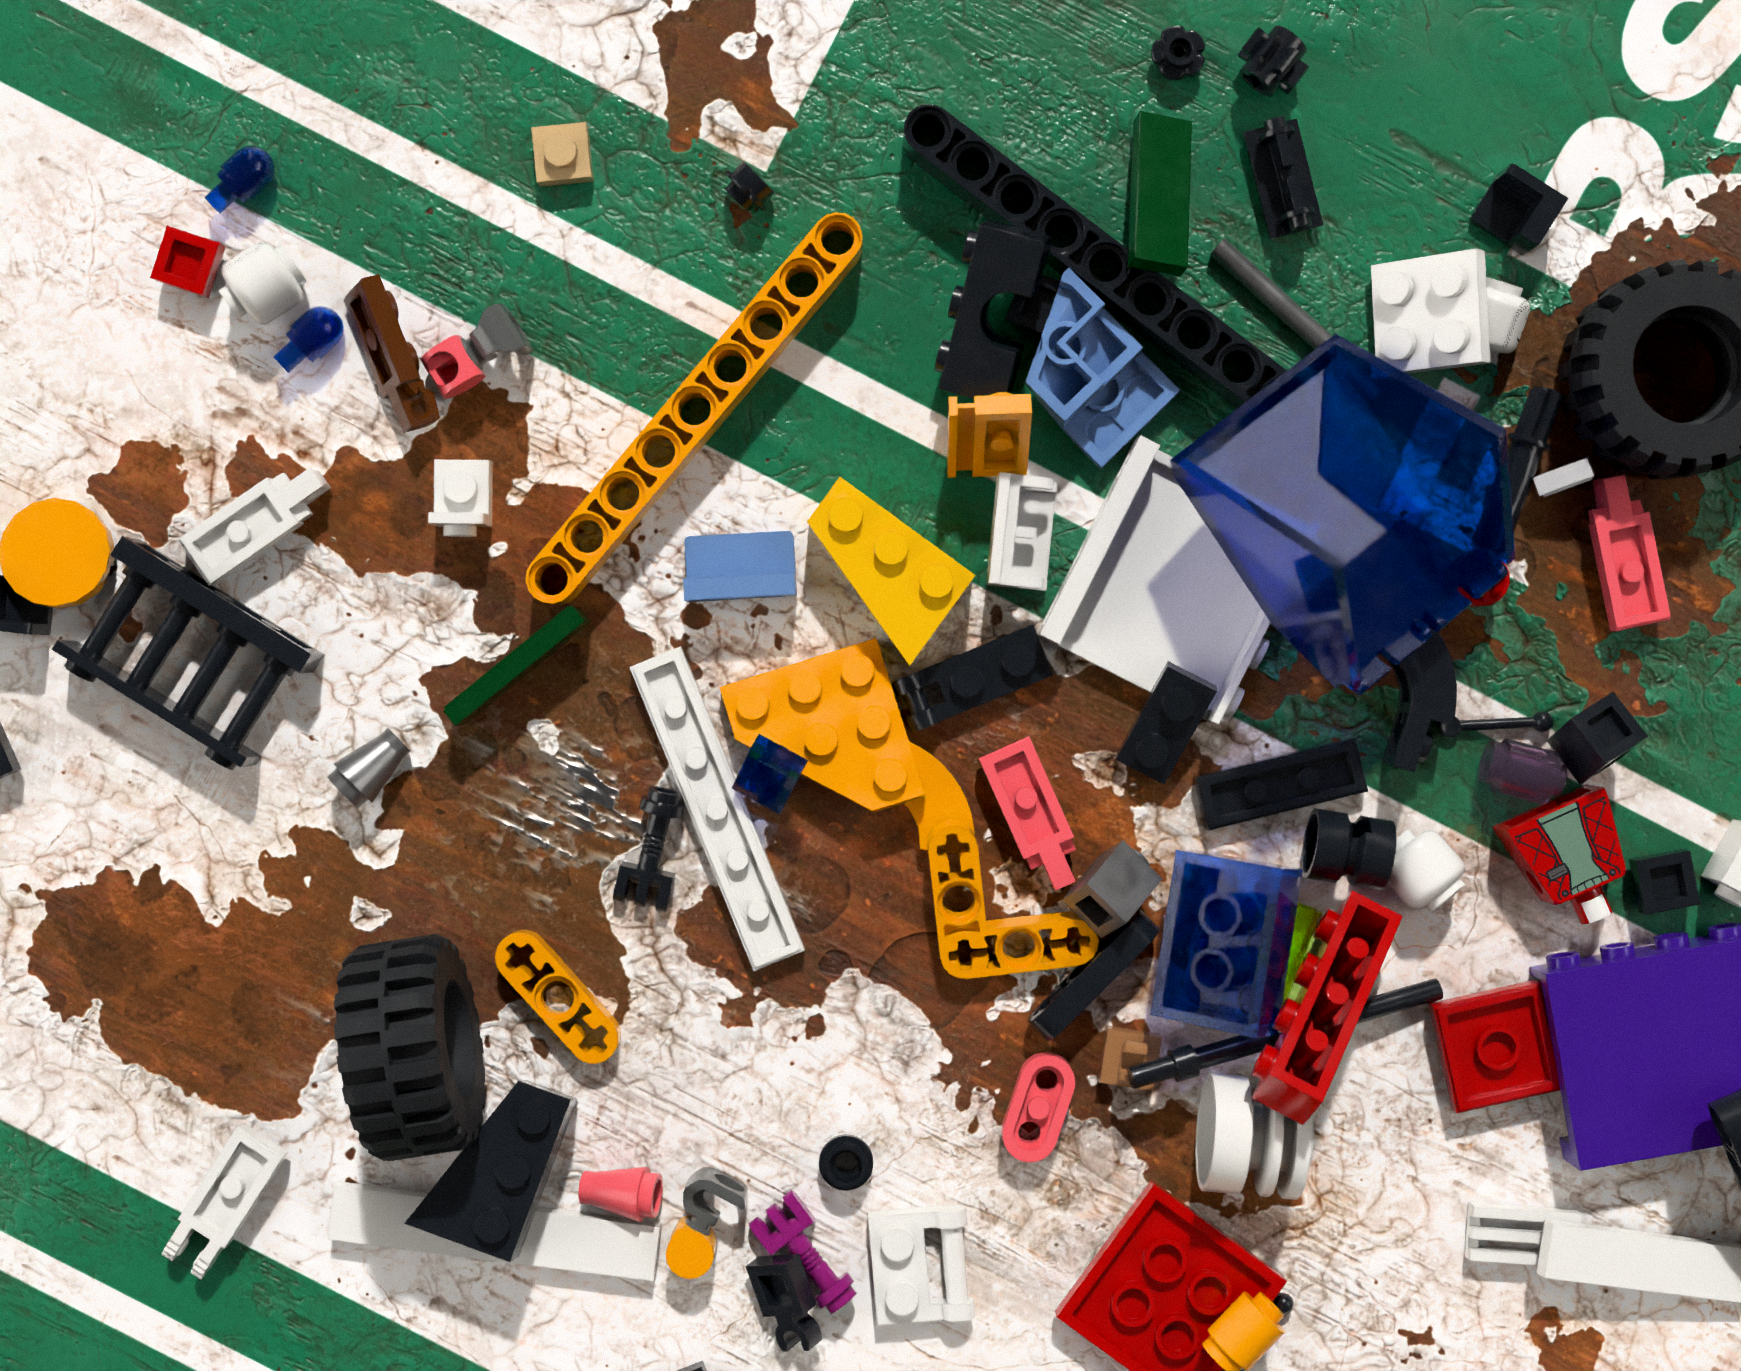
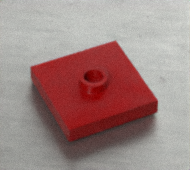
(1495, 1046)

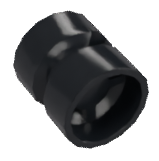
(1355, 850)

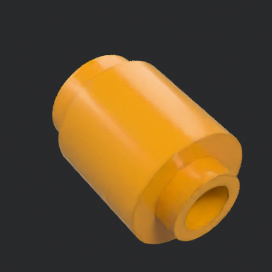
(1244, 1332)

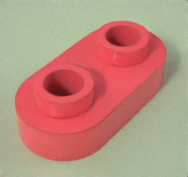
(1038, 1105)

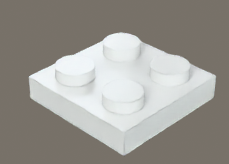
(1431, 311)

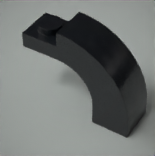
(1425, 696)

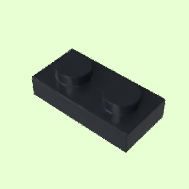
(1166, 722)

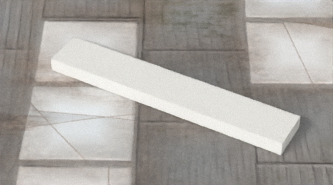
(716, 809)
(554, 1240)

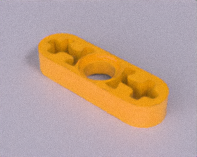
(554, 1019)

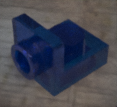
(769, 774)

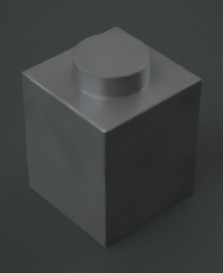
(1112, 889)

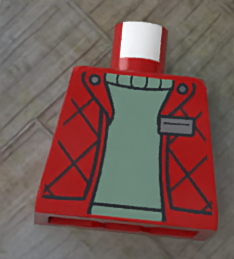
(1568, 850)

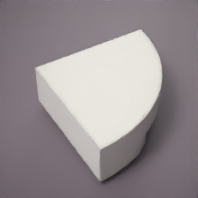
(1564, 477)

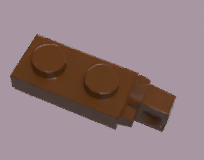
(389, 354)

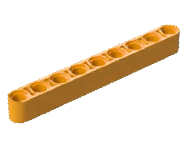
(701, 383)

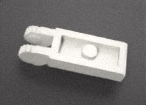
(226, 1195)

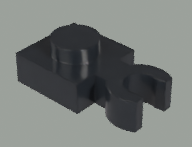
(786, 1294)

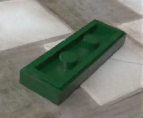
(1160, 194)
(516, 665)

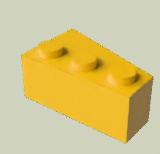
(890, 566)

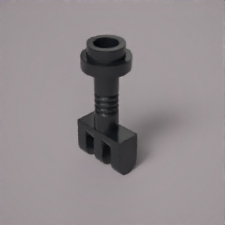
(661, 805)

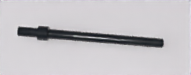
(1186, 1062)

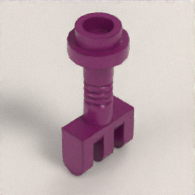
(789, 1232)

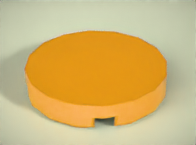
(56, 553)

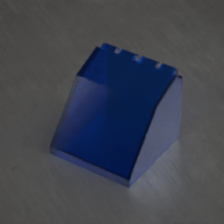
(1355, 507)

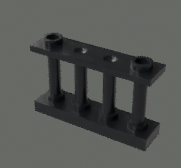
(189, 599)

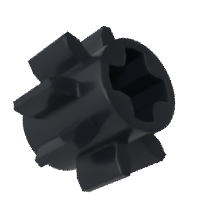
(1273, 60)

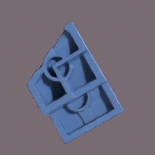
(1095, 374)

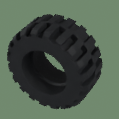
(1604, 380)
(409, 1047)

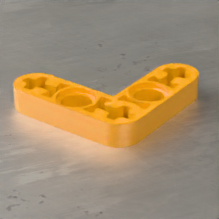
(972, 923)

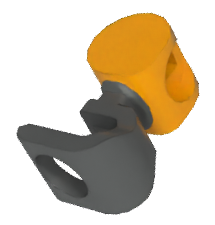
(693, 1239)

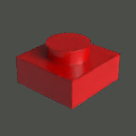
(187, 262)

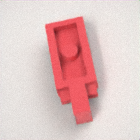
(1626, 557)
(1031, 809)

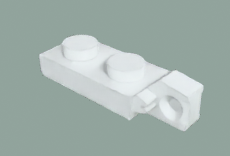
(252, 524)

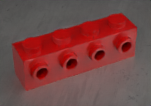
(1327, 1008)

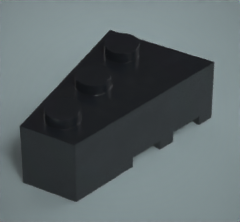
(499, 1178)

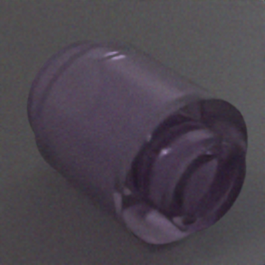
(1522, 771)

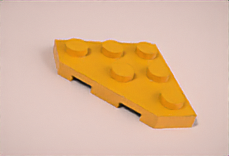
(837, 717)

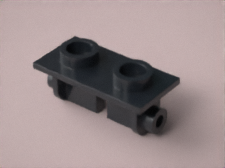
(1282, 177)

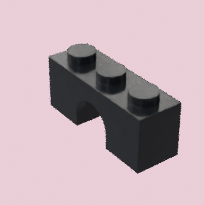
(999, 262)

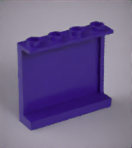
(1644, 1043)

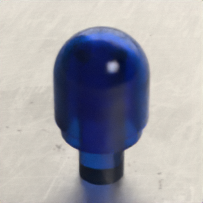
(242, 177)
(311, 337)

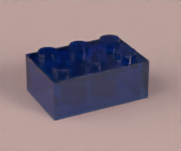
(1226, 942)

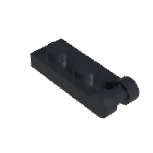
(974, 677)

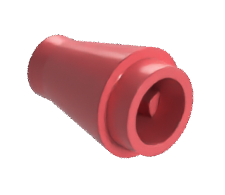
(625, 1192)

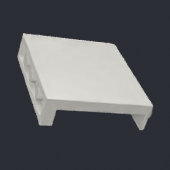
(1157, 590)

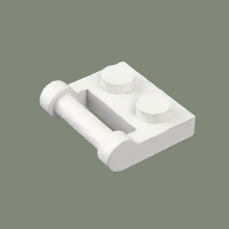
(901, 1265)

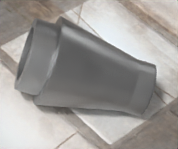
(368, 768)

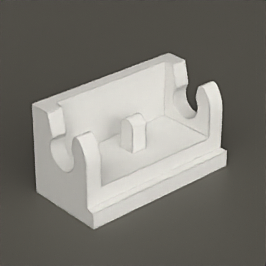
(1021, 531)

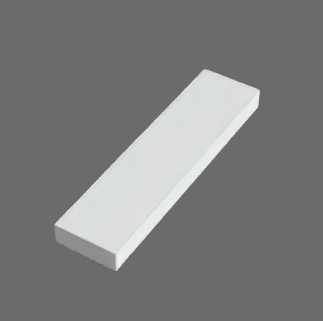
(1640, 1260)

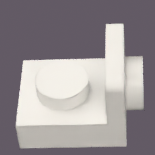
(462, 496)

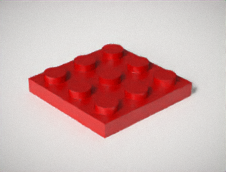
(1163, 1286)

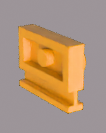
(989, 435)

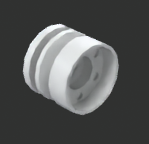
(1247, 1136)

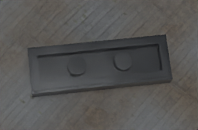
(1280, 783)

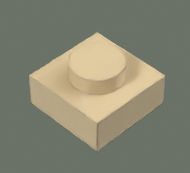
(562, 154)

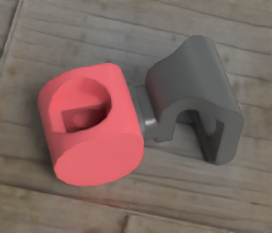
(459, 362)

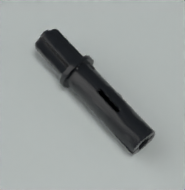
(1530, 443)

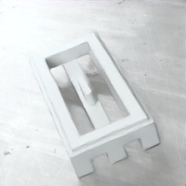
(1508, 1255)

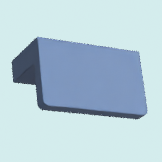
(740, 566)

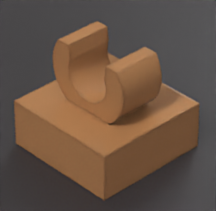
(1124, 1049)

